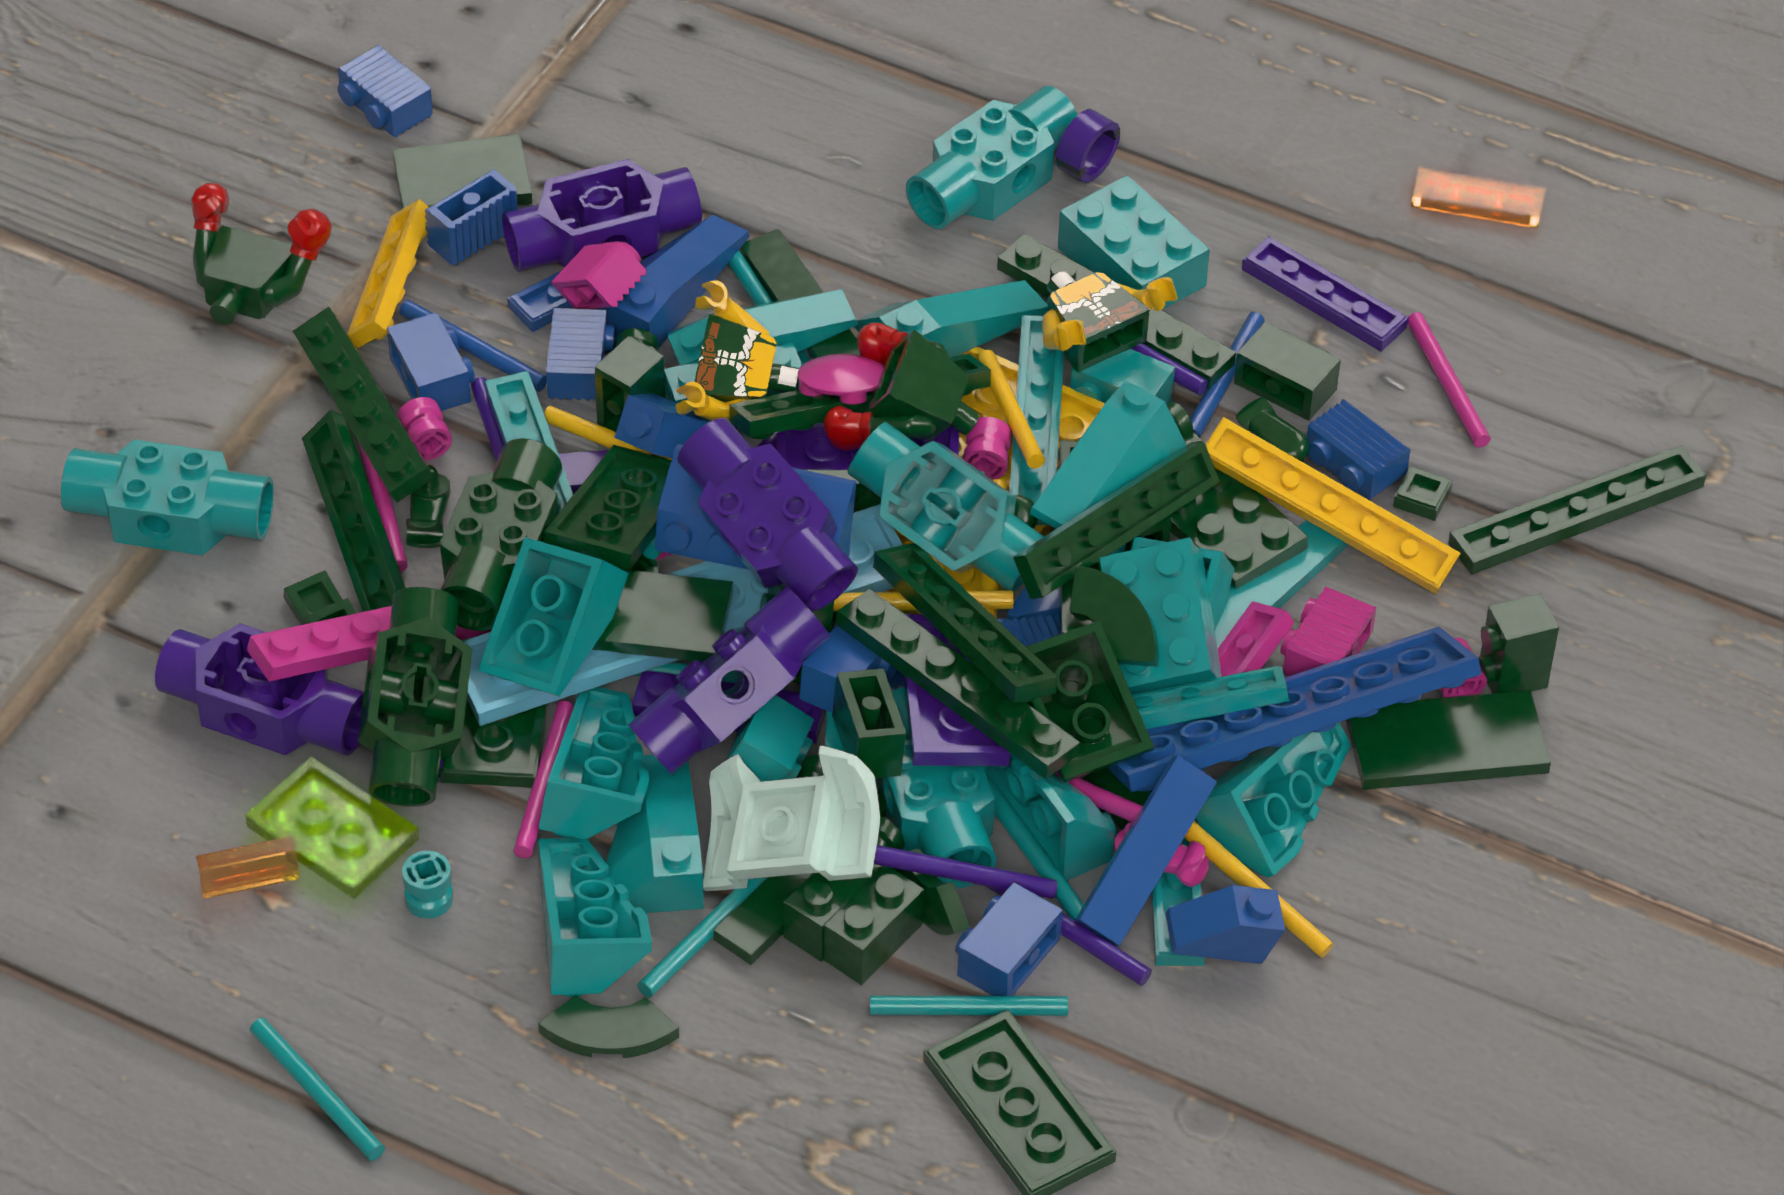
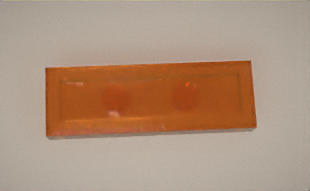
(1478, 197)

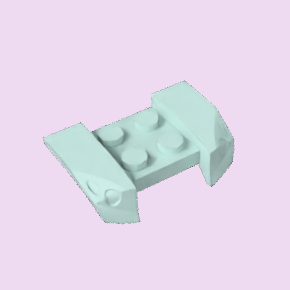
(792, 824)

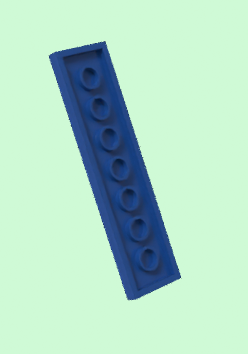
(1316, 703)

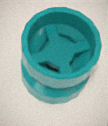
(427, 884)

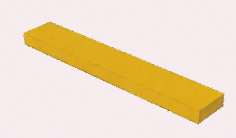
(1331, 506)

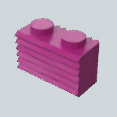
(600, 275)
(1328, 631)

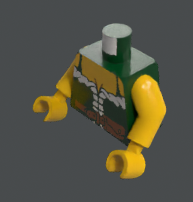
(1099, 317)
(733, 360)

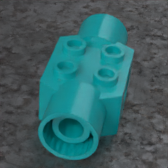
(991, 159)
(167, 496)
(944, 504)
(941, 807)

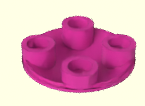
(840, 375)

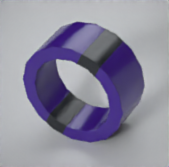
(1088, 145)

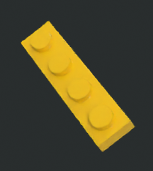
(388, 274)

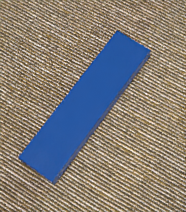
(1146, 850)

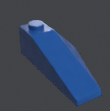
(676, 278)

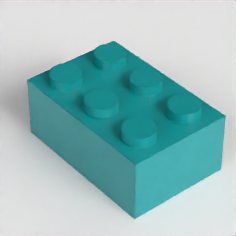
(1132, 240)
(1175, 594)

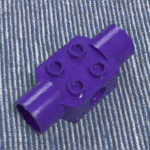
(601, 207)
(767, 514)
(766, 659)
(242, 702)

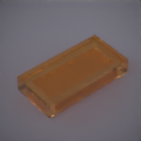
(247, 867)

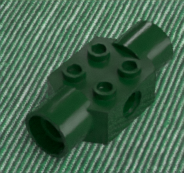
(491, 526)
(414, 696)

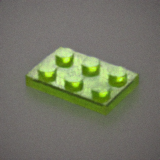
(334, 827)

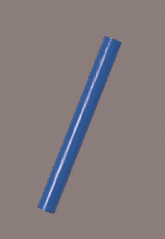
(479, 347)
(1214, 395)

